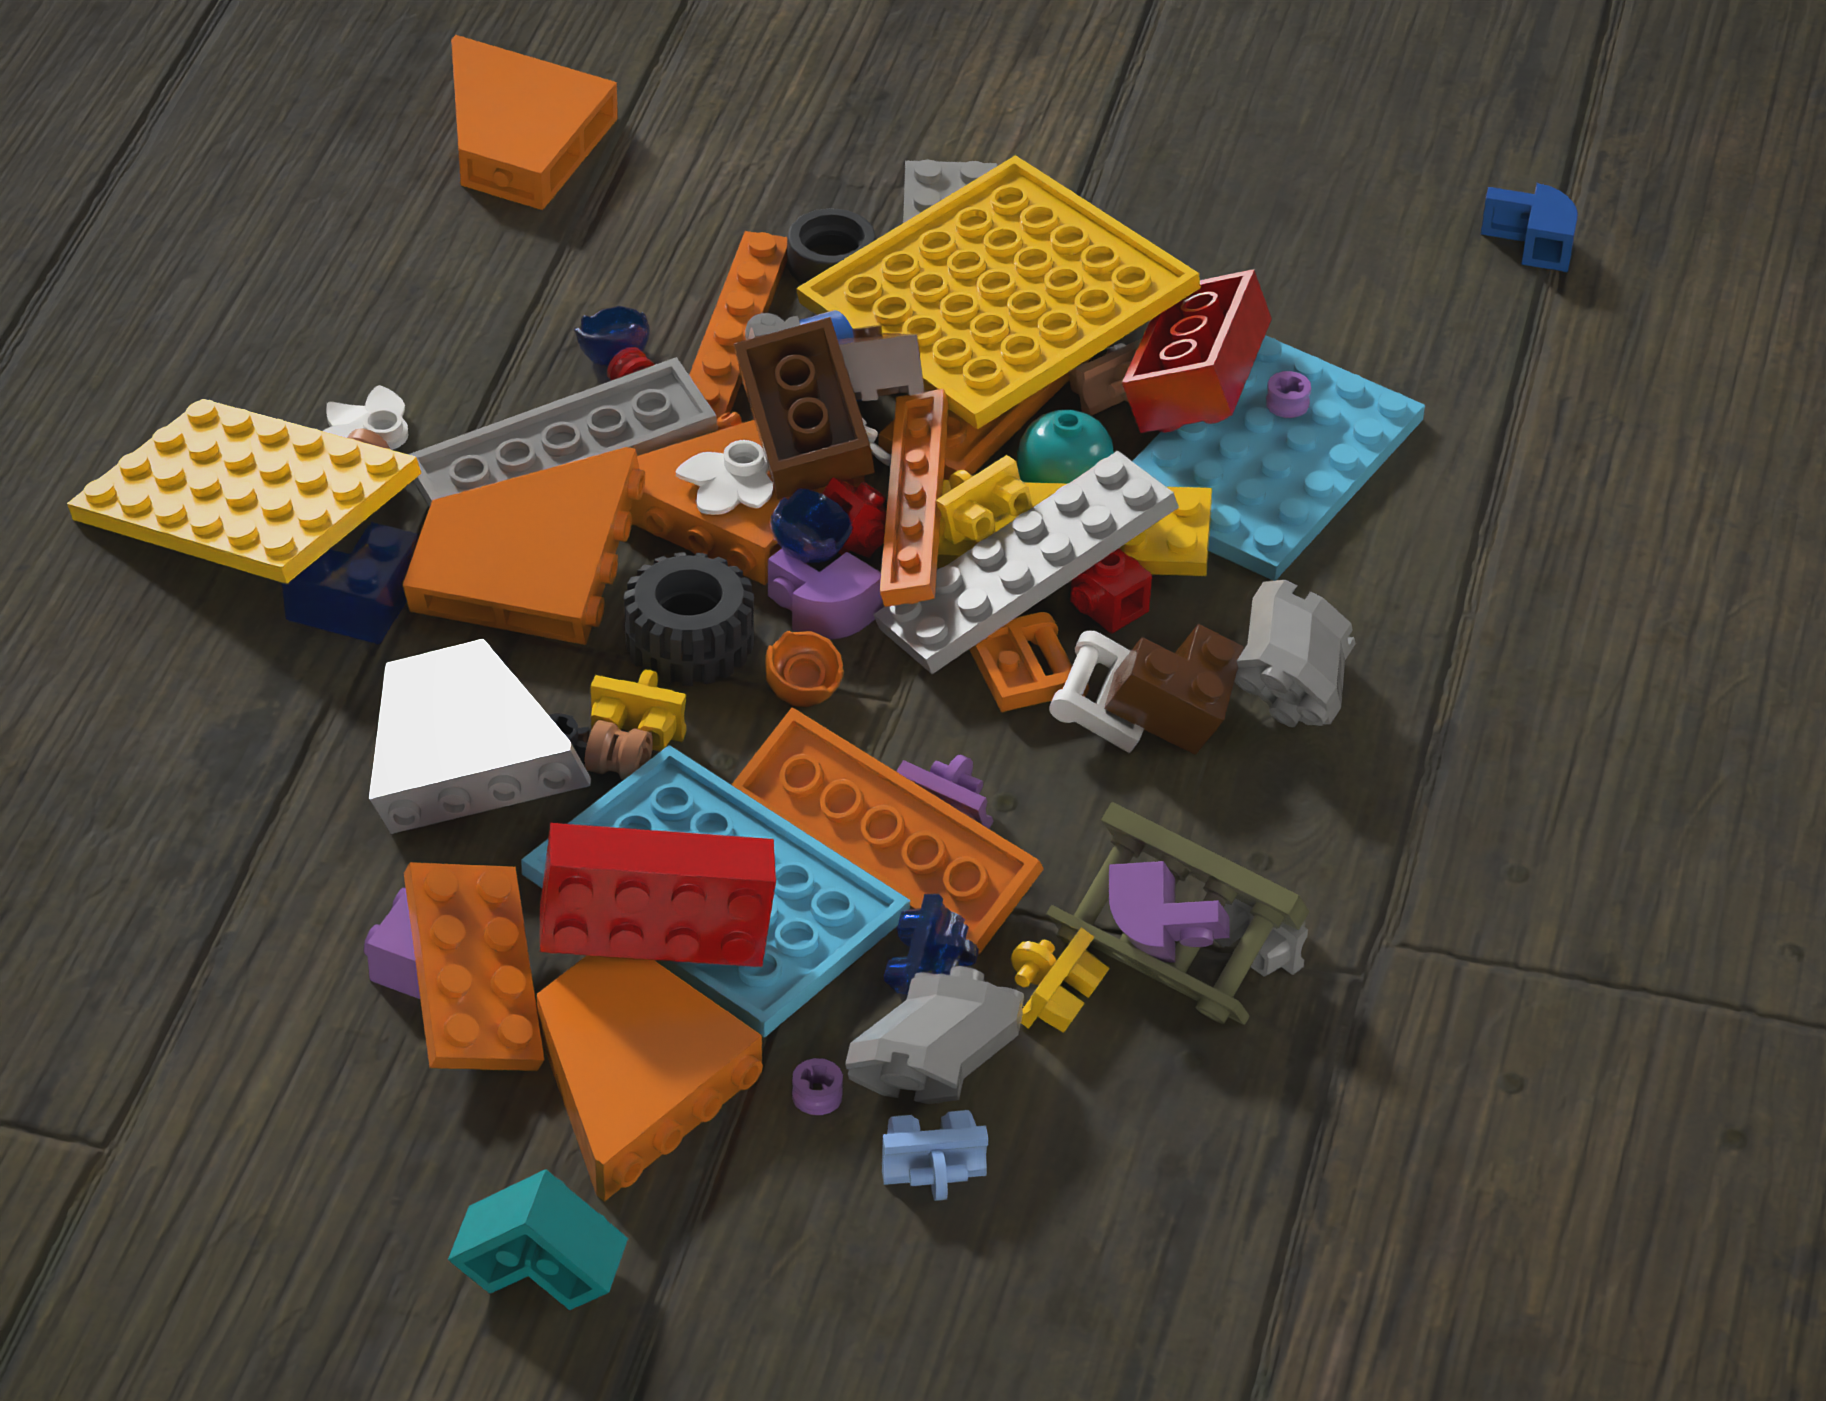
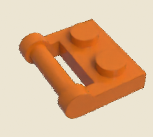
(1012, 667)

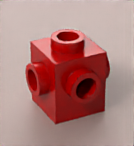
(866, 515)
(1113, 591)

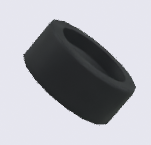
(824, 228)

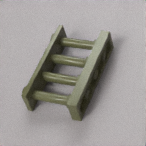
(1222, 881)

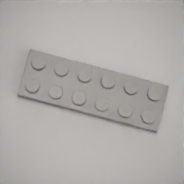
(634, 411)
(1028, 560)

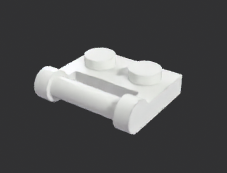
(1070, 705)

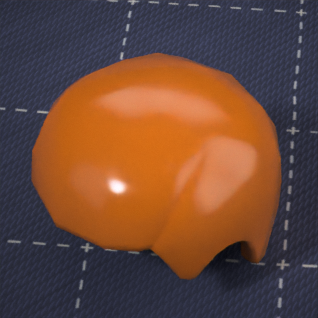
(803, 668)

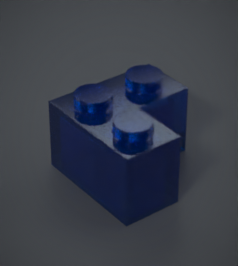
(354, 591)

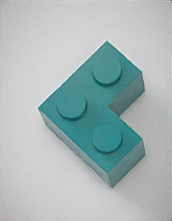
(543, 1234)

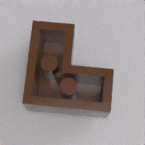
(1180, 692)

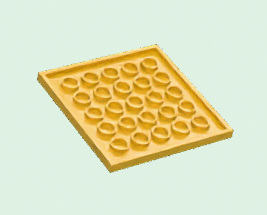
(1004, 287)

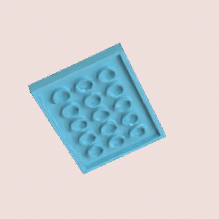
(1278, 475)
(822, 903)

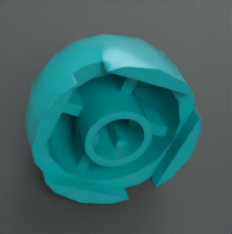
(1061, 447)

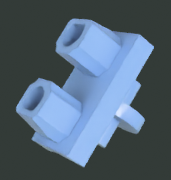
(934, 1155)

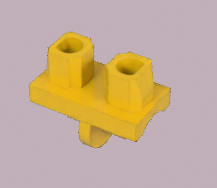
(981, 498)
(640, 707)
(1039, 966)

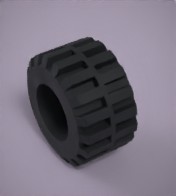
(689, 618)

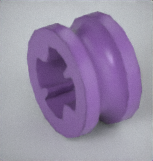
(1288, 394)
(817, 1101)

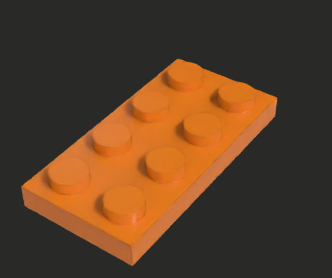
(473, 967)

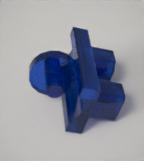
(935, 941)

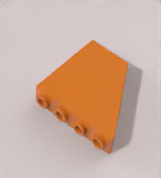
(524, 121)
(671, 509)
(528, 548)
(639, 1061)

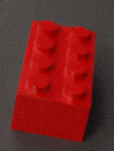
(1198, 354)
(657, 895)

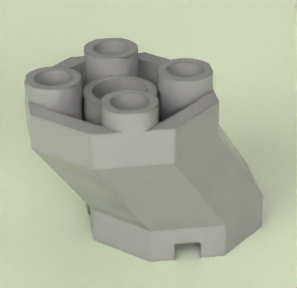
(1295, 655)
(936, 1036)

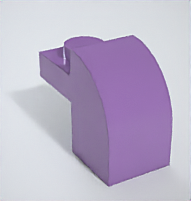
(829, 601)
(1149, 917)

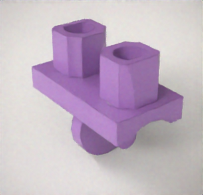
(953, 785)

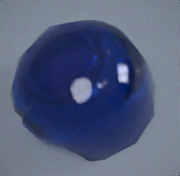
(611, 332)
(810, 526)

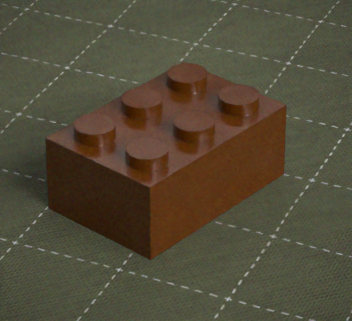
(804, 407)

